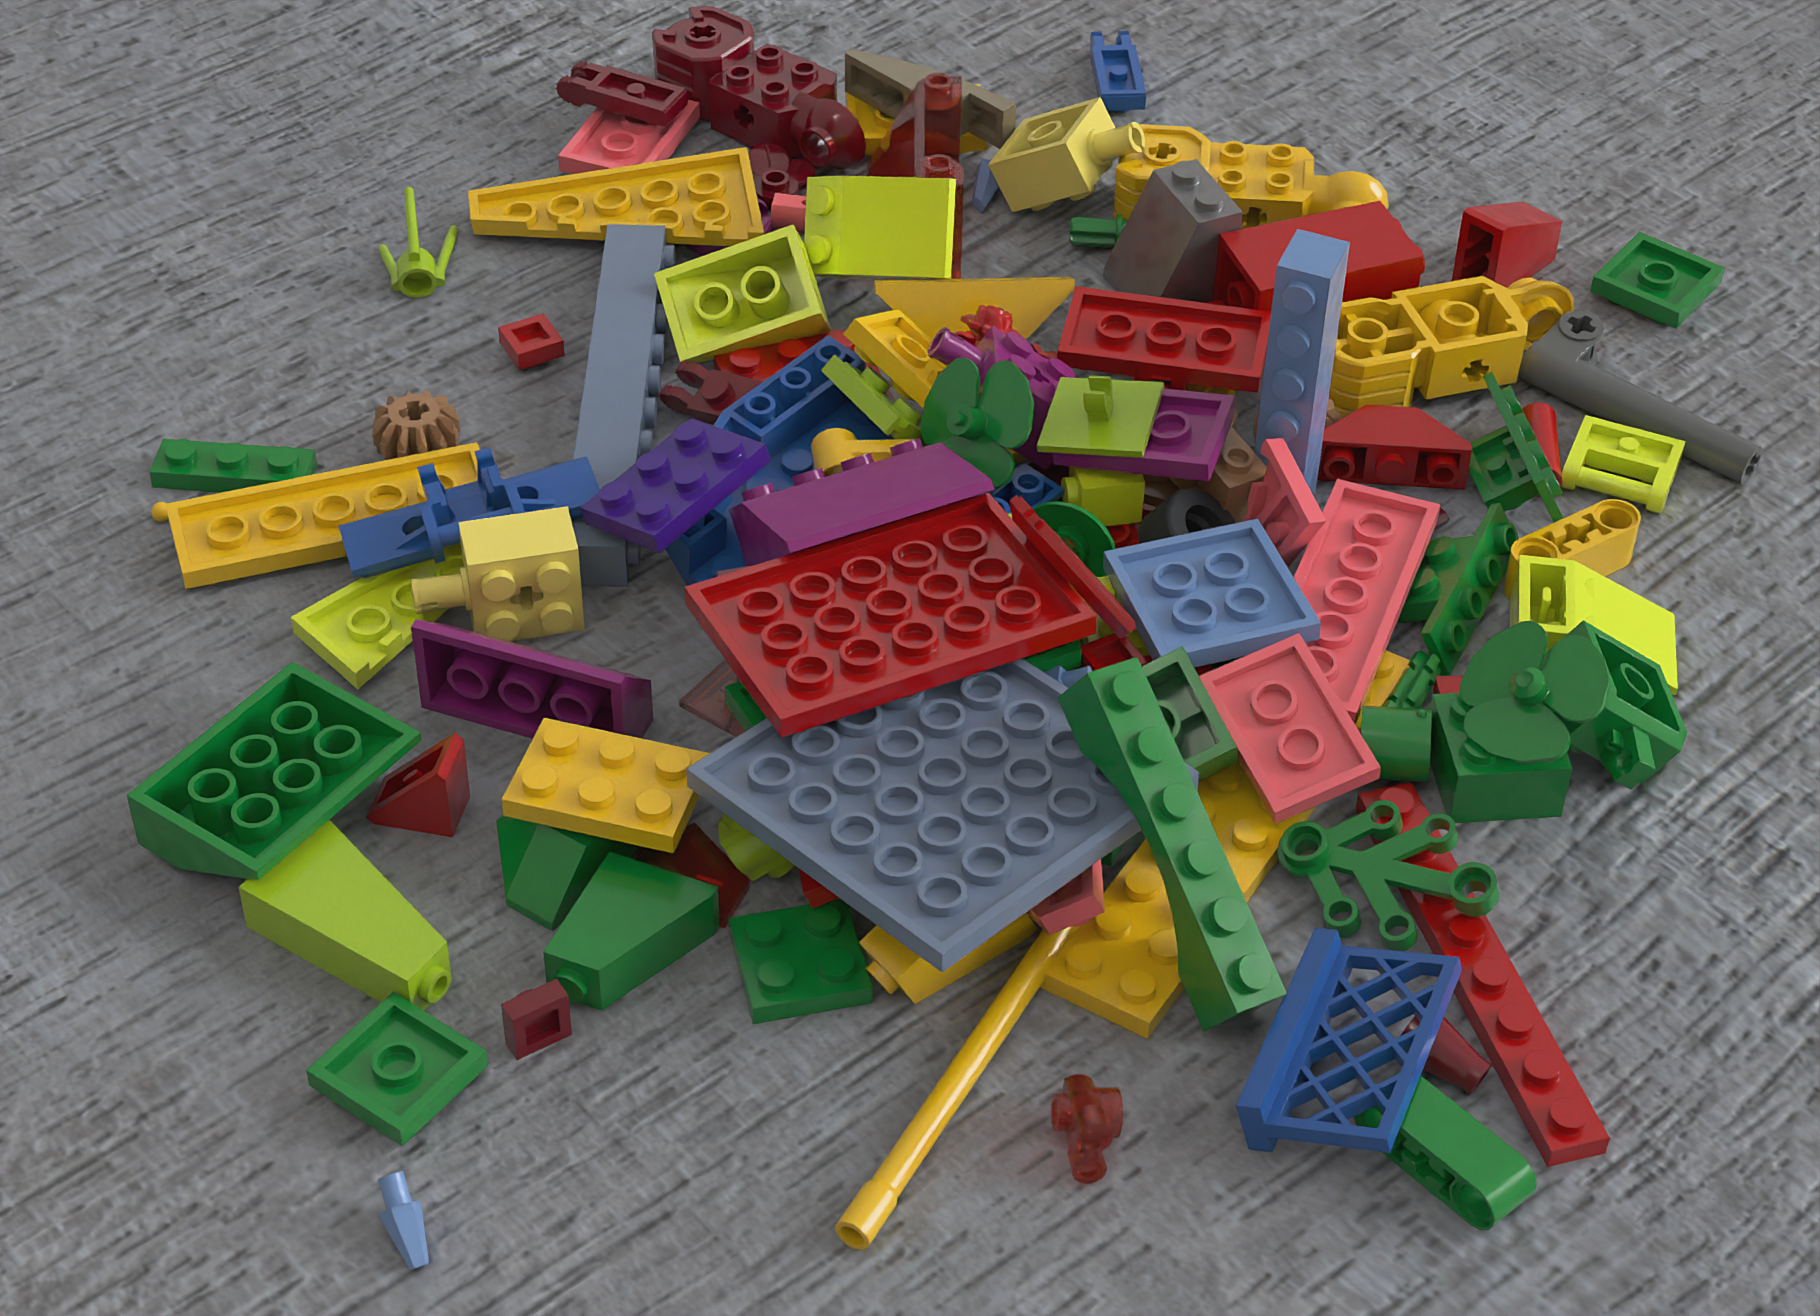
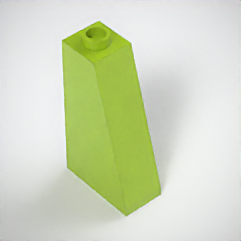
(348, 921)

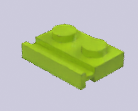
(869, 394)

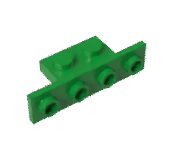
(1510, 461)
(1457, 585)

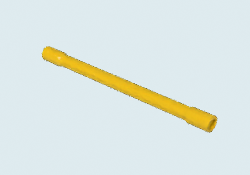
(879, 1195)

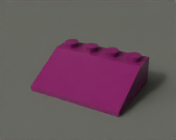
(852, 501)

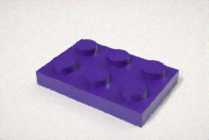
(675, 484)

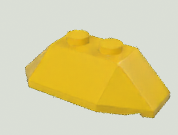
(943, 301)

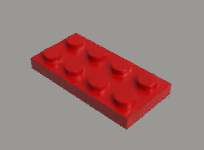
(1128, 330)

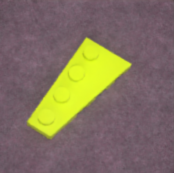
(370, 618)

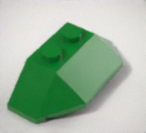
(549, 867)

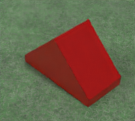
(426, 791)

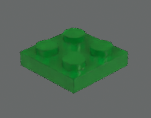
(1657, 280)
(799, 961)
(397, 1068)

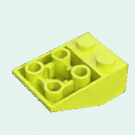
(1565, 593)

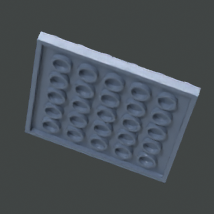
(931, 807)

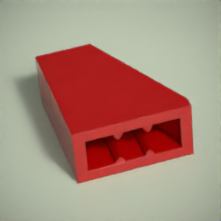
(1505, 242)

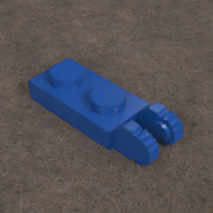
(1117, 73)

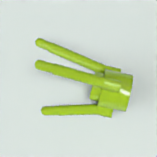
(416, 269)

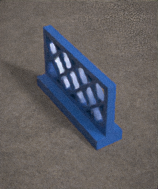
(1296, 1041)

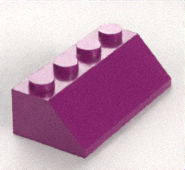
(520, 685)

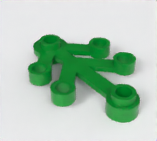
(1383, 866)

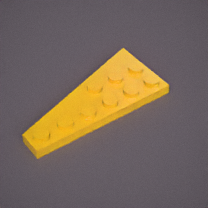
(695, 197)

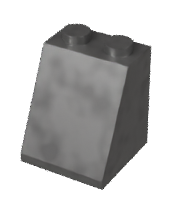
(1173, 235)

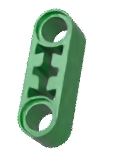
(1457, 1158)

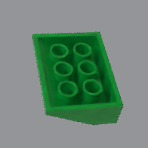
(266, 776)

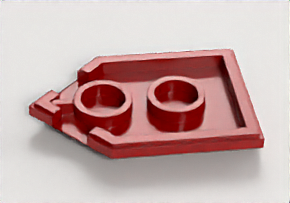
(1071, 568)

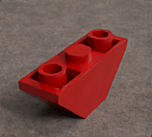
(1394, 449)

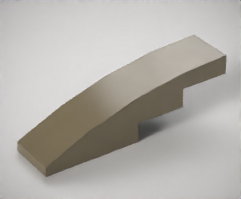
(889, 81)

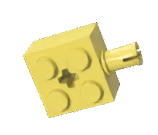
(1061, 154)
(515, 576)

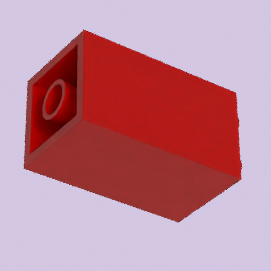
(1378, 262)

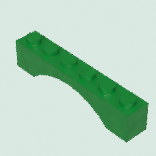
(1216, 936)

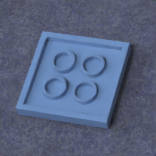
(1211, 593)

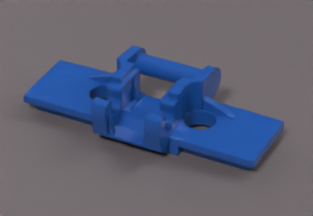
(382, 542)

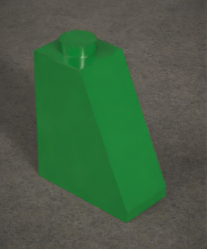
(628, 929)

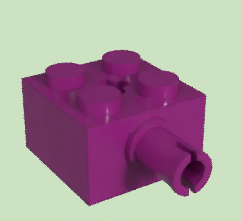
(996, 347)

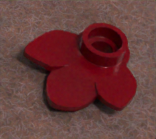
(776, 173)

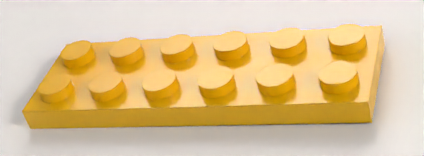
(299, 517)

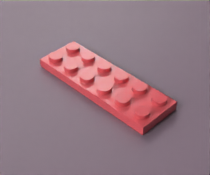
(1359, 580)

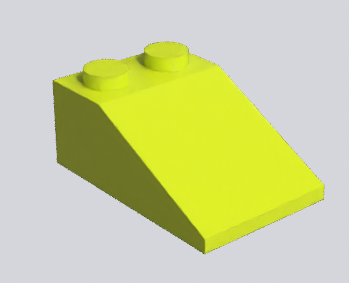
(880, 227)
(743, 297)

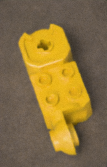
(1262, 180)
(1439, 339)

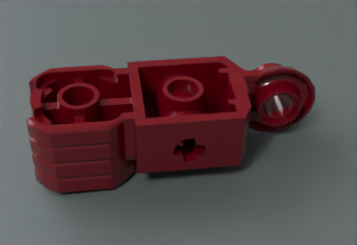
(757, 92)

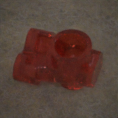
(1090, 1120)

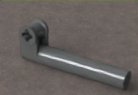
(1568, 369)

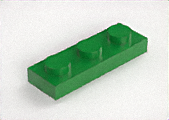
(226, 466)

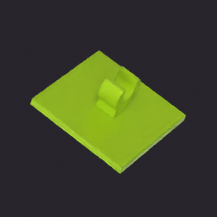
(1101, 417)

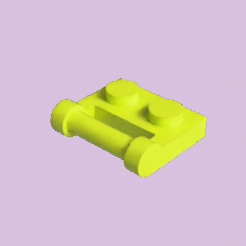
(1625, 452)

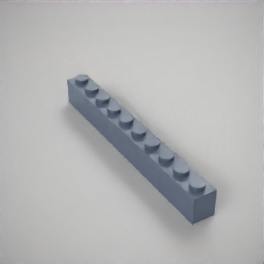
(620, 383)

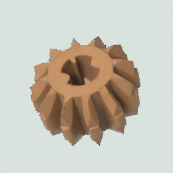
(414, 425)

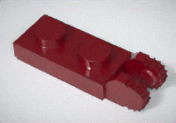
(622, 93)
(715, 391)

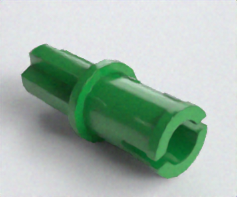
(1095, 231)

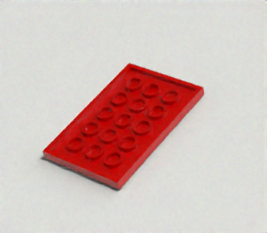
(887, 613)

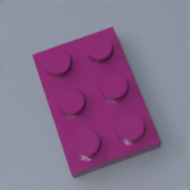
(1182, 441)

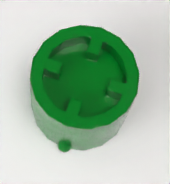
(1399, 741)

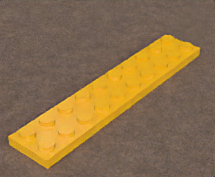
(1128, 956)

